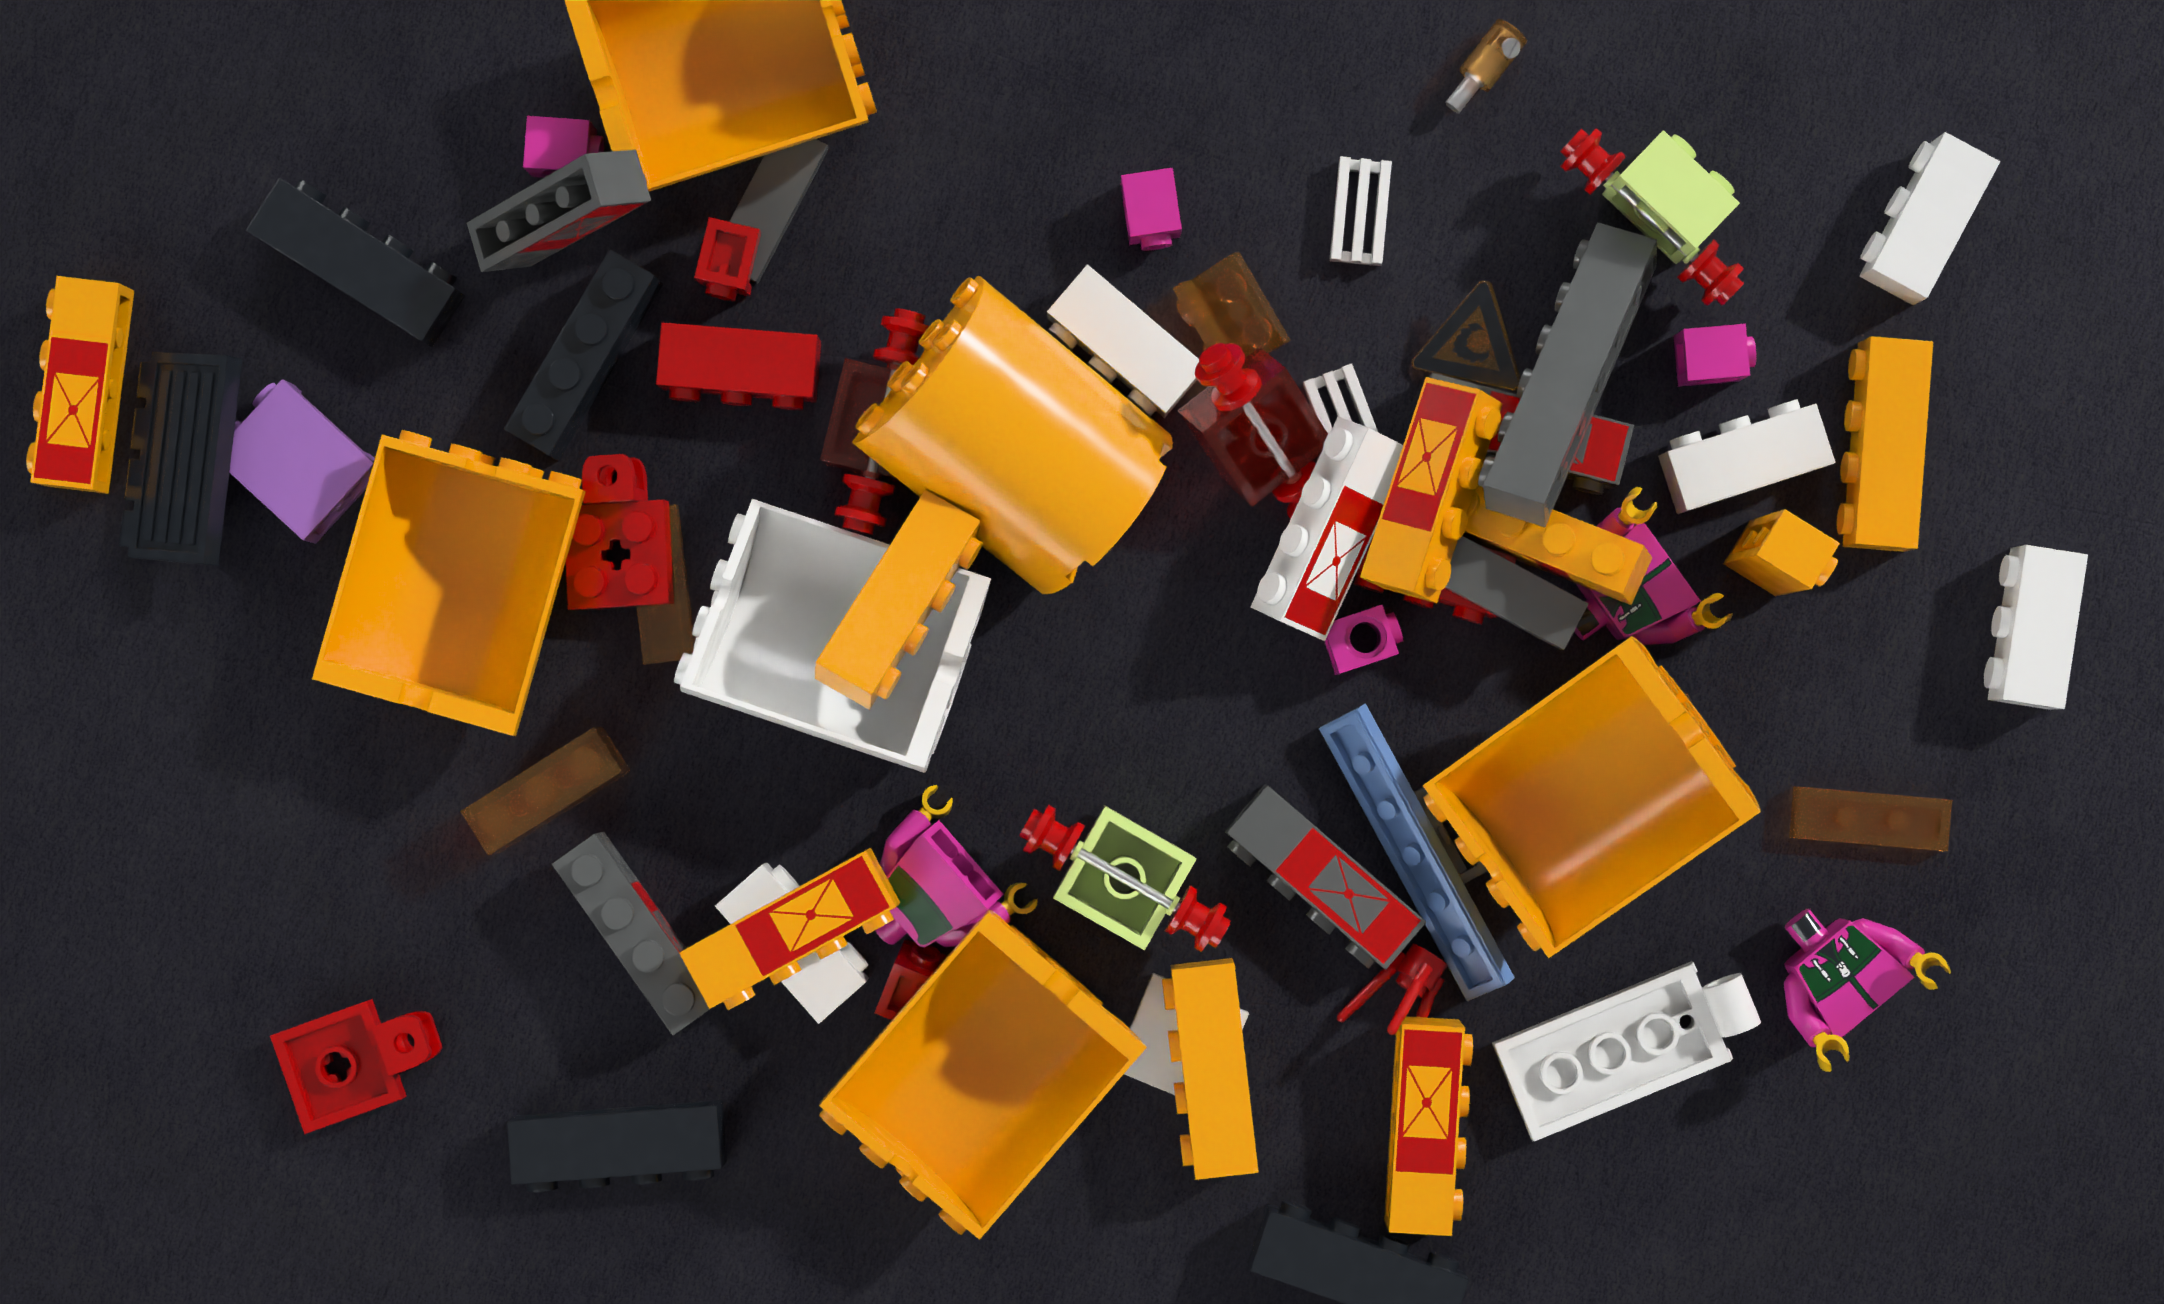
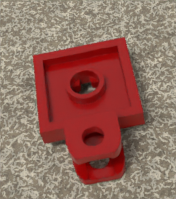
(622, 514)
(375, 1055)

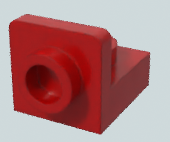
(727, 259)
(907, 975)

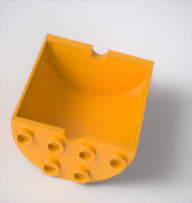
(718, 78)
(1017, 438)
(450, 581)
(1591, 797)
(982, 1075)

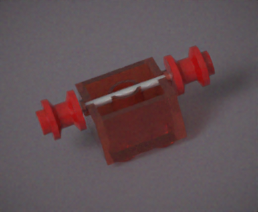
(857, 390)
(1254, 424)

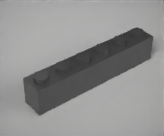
(1569, 374)

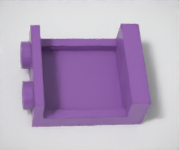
(298, 461)

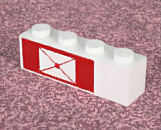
(1329, 529)

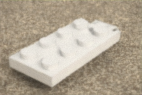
(1622, 1047)

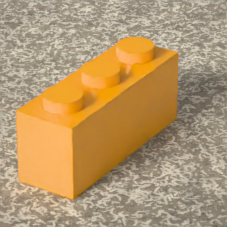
(1783, 554)

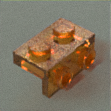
(1230, 308)

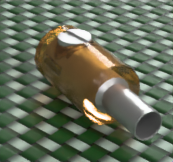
(1487, 62)

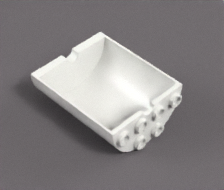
(778, 611)

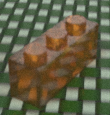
(545, 791)

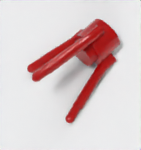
(1419, 975)

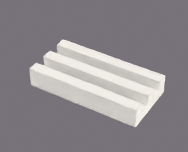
(1364, 167)
(1330, 381)

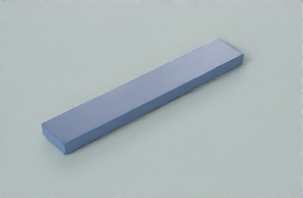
(1416, 853)

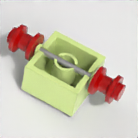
(1666, 200)
(1125, 878)

